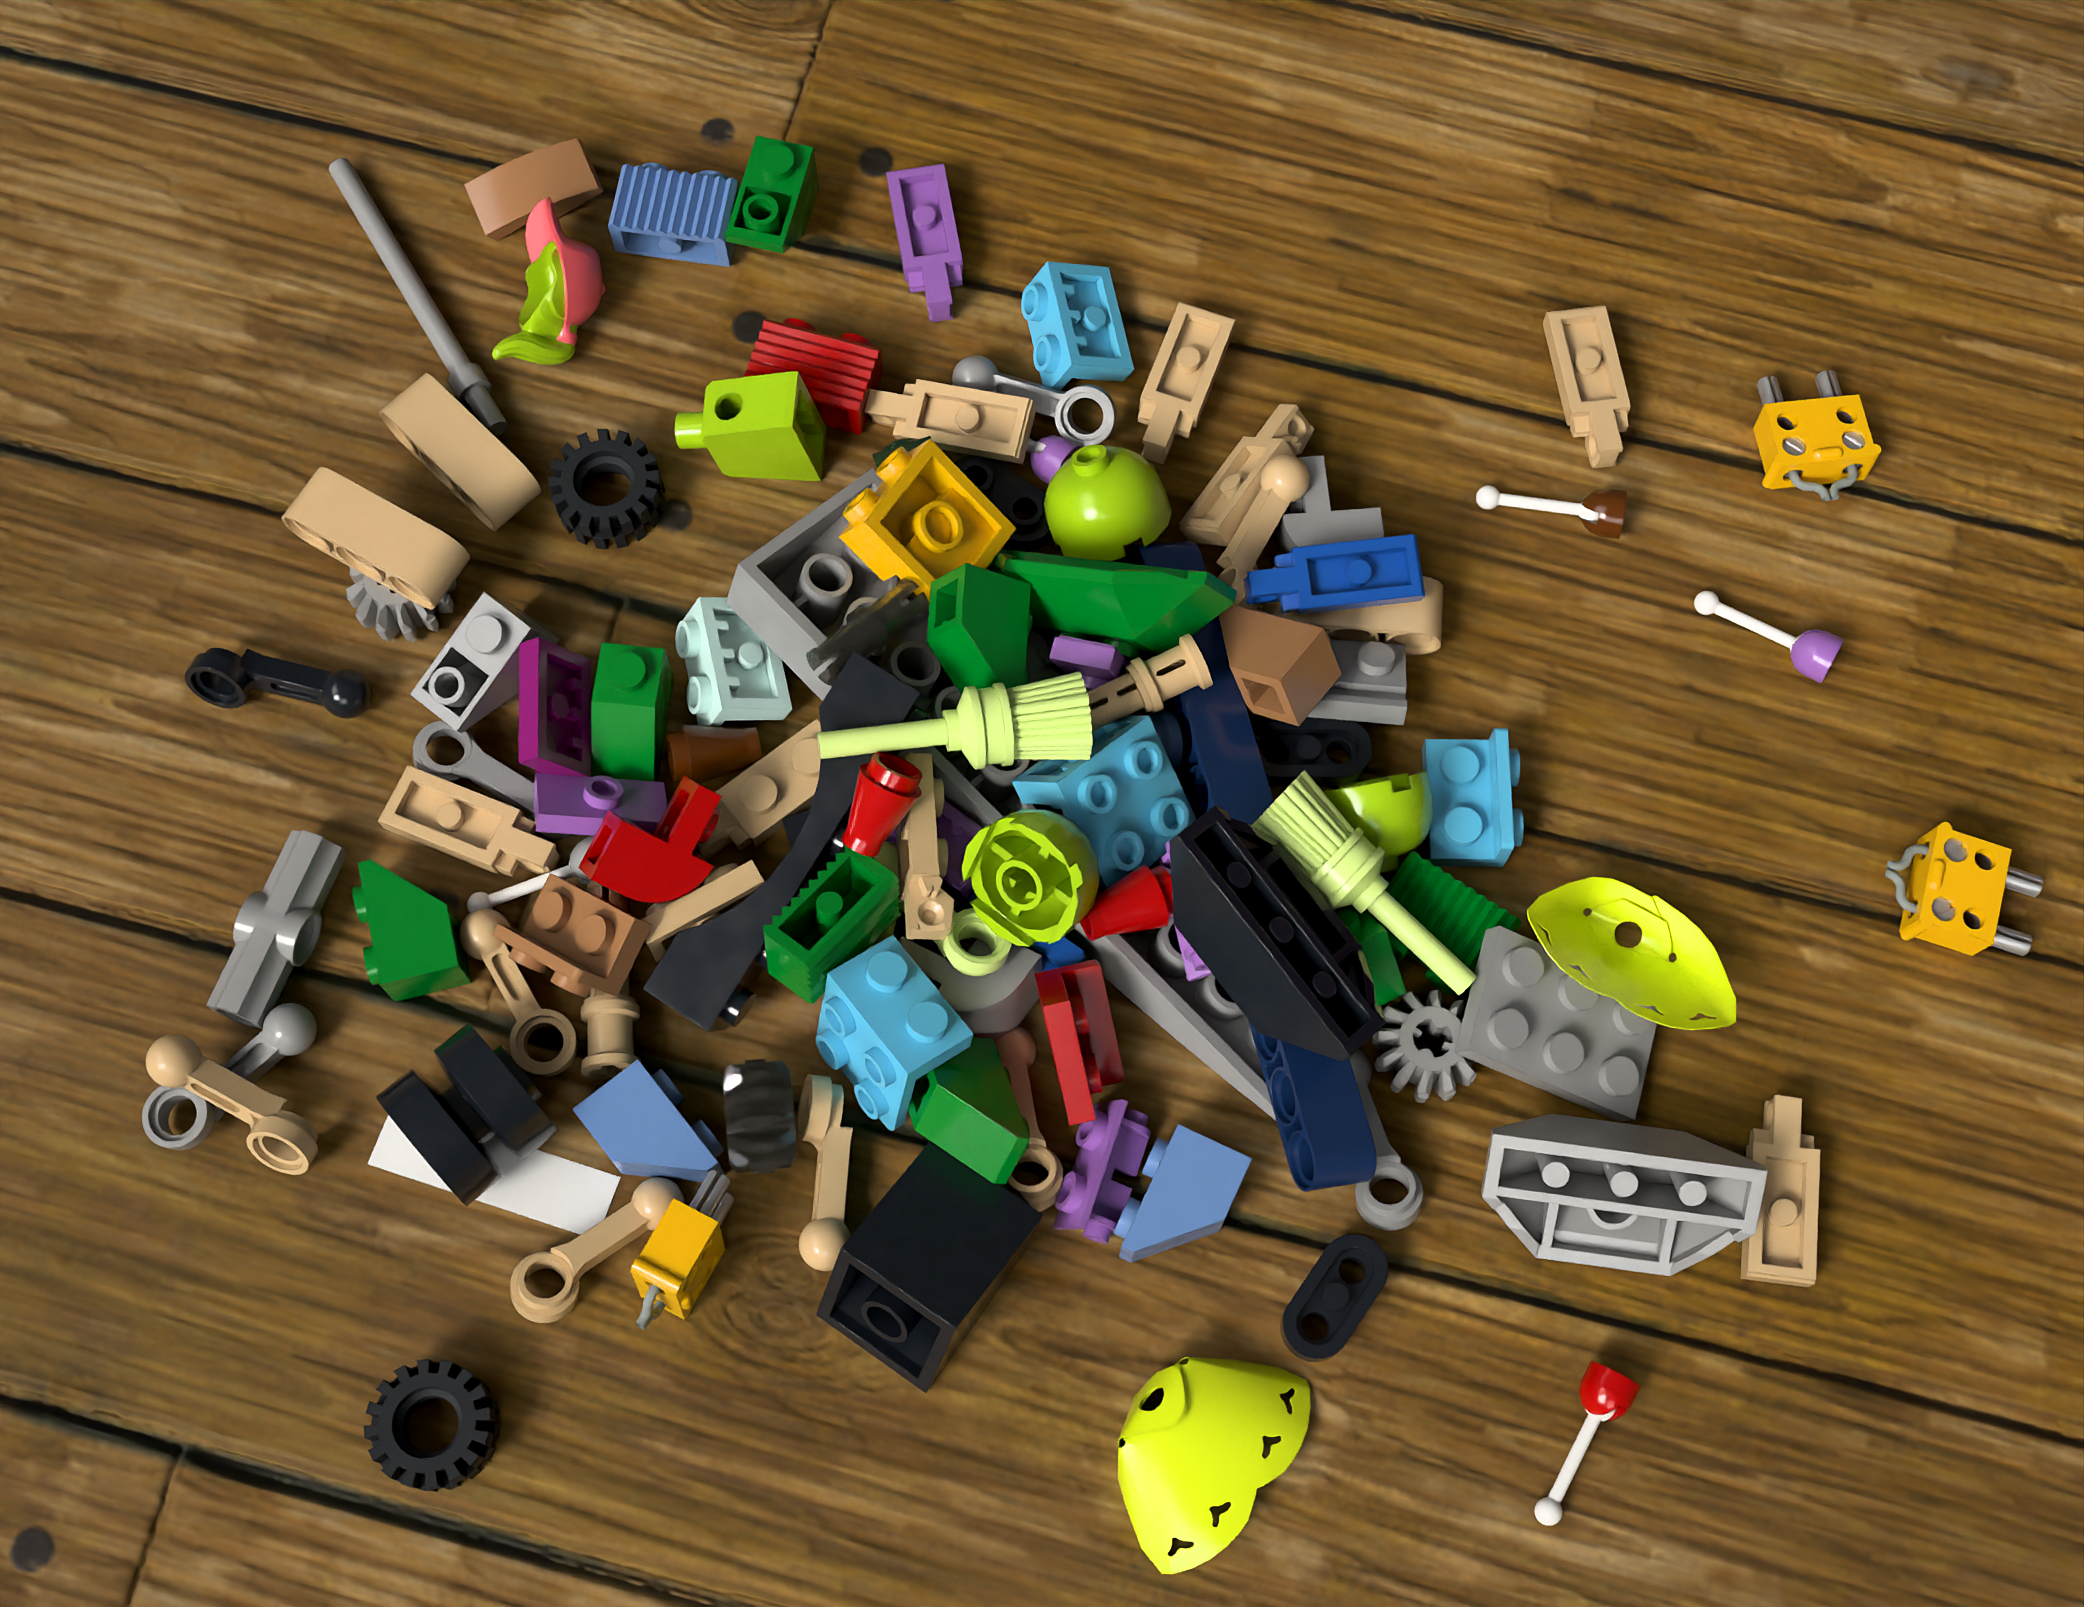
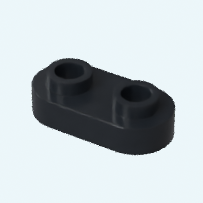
(1008, 495)
(1308, 747)
(1333, 1299)

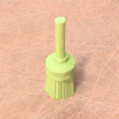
(988, 726)
(1348, 869)

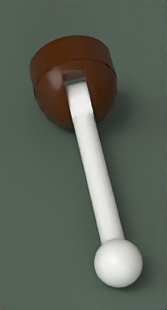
(1600, 511)

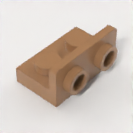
(577, 937)

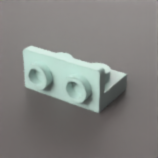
(729, 667)

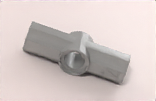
(277, 929)

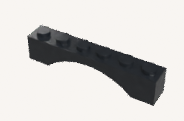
(715, 964)

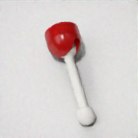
(1605, 1397)

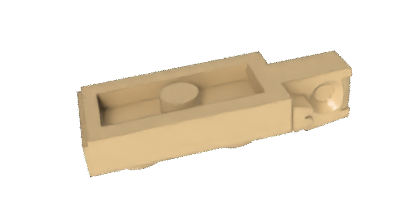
(1182, 377)
(1589, 379)
(957, 418)
(1236, 484)
(767, 793)
(466, 825)
(924, 859)
(1788, 1216)

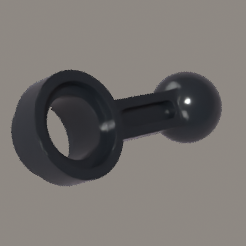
(228, 679)

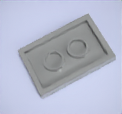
(1552, 1030)

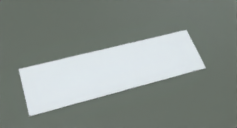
(536, 1187)

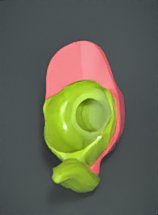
(562, 292)

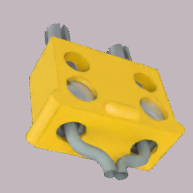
(1813, 438)
(1959, 892)
(682, 1251)

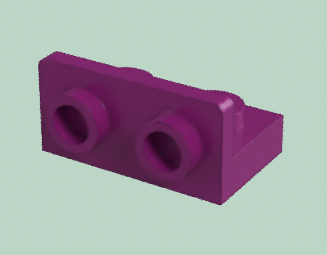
(554, 709)

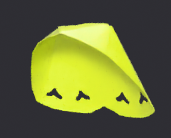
(1641, 973)
(1204, 1452)

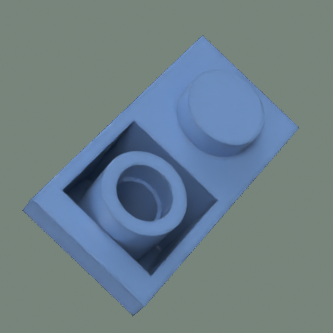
(643, 1130)
(1187, 1196)

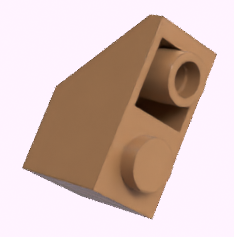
(1278, 663)

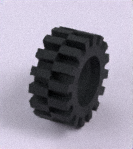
(600, 458)
(391, 1417)

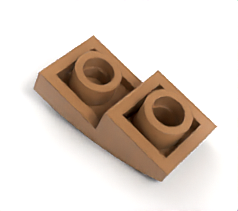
(512, 190)

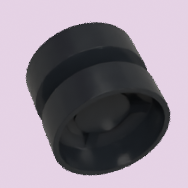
(483, 1101)

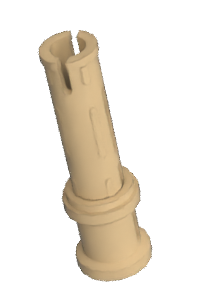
(1149, 683)
(609, 1018)

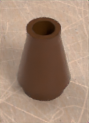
(710, 751)

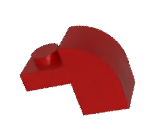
(655, 863)

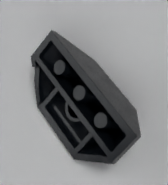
(1271, 937)

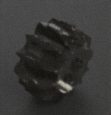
(759, 1116)

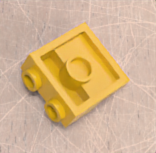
(923, 519)

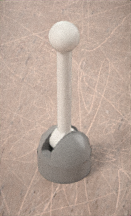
(484, 901)

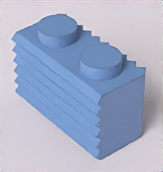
(673, 214)

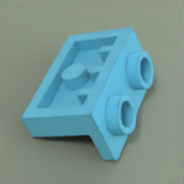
(1075, 325)
(1472, 801)

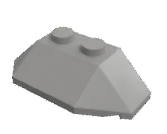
(1620, 1193)

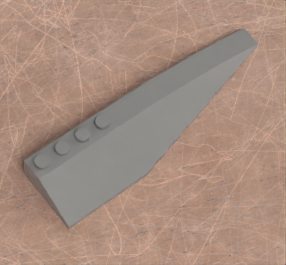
(799, 596)

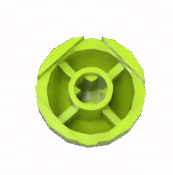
(1105, 502)
(1389, 811)
(1031, 876)

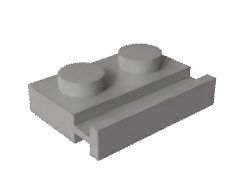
(1370, 684)

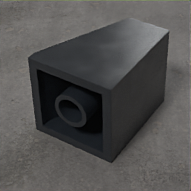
(927, 1264)

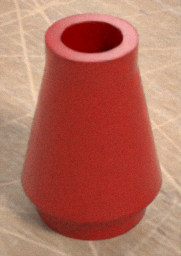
(881, 799)
(1131, 904)

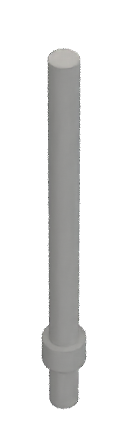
(465, 378)

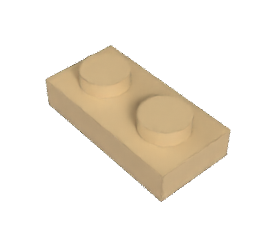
(721, 892)

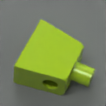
(758, 428)

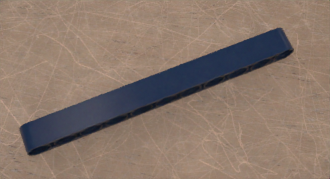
(1221, 765)

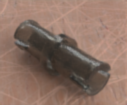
(869, 629)

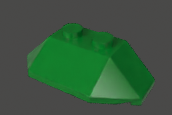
(1116, 602)

